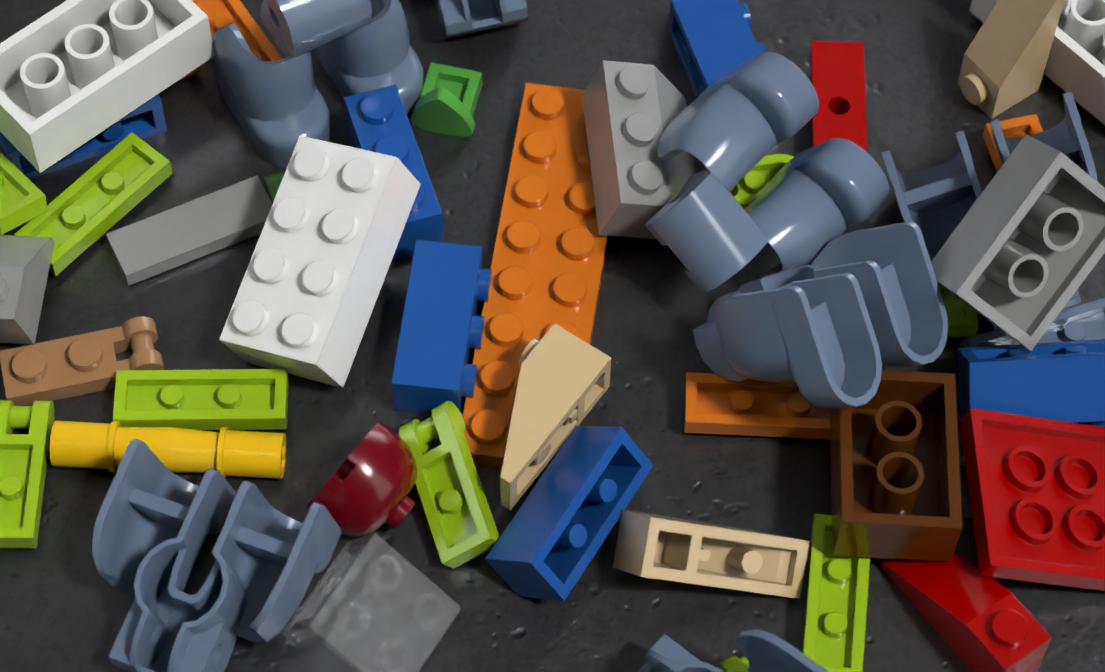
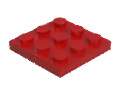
(1036, 498)

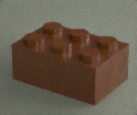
(898, 470)

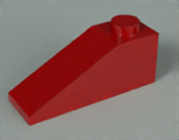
(972, 614)

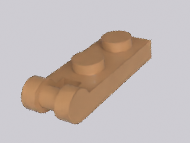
(78, 362)

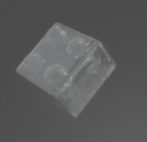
(374, 610)

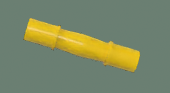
(177, 448)

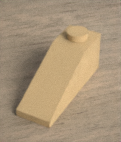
(1009, 54)
(554, 393)
(710, 554)

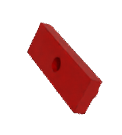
(839, 81)

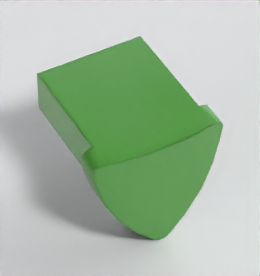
(448, 101)

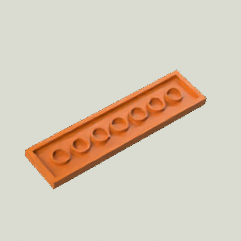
(542, 261)

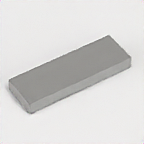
(190, 230)

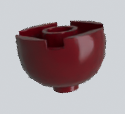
(371, 484)

